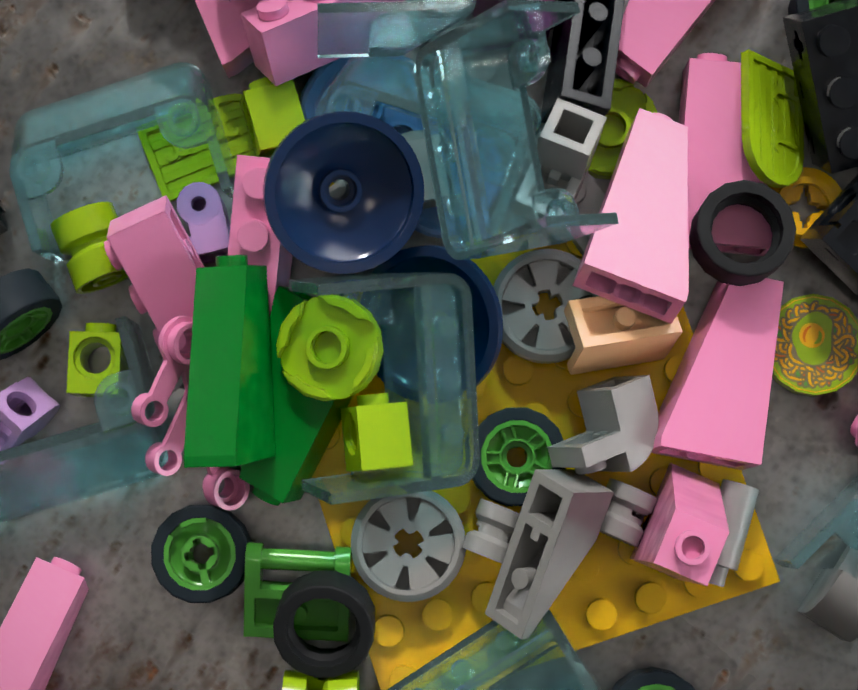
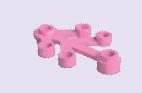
(174, 365)

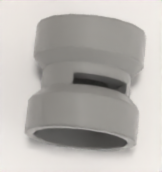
(627, 512)
(494, 531)

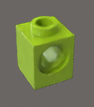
(270, 113)
(80, 379)
(376, 434)

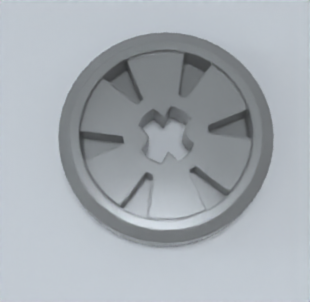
(519, 291)
(403, 576)

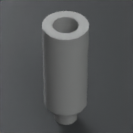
(739, 507)

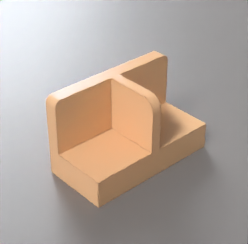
(615, 335)

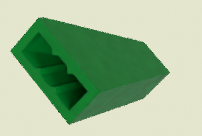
(230, 367)
(300, 422)

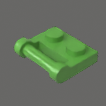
(314, 619)

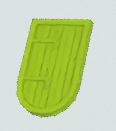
(771, 120)
(180, 167)

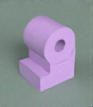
(206, 218)
(24, 412)

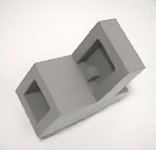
(568, 145)
(619, 427)
(834, 598)

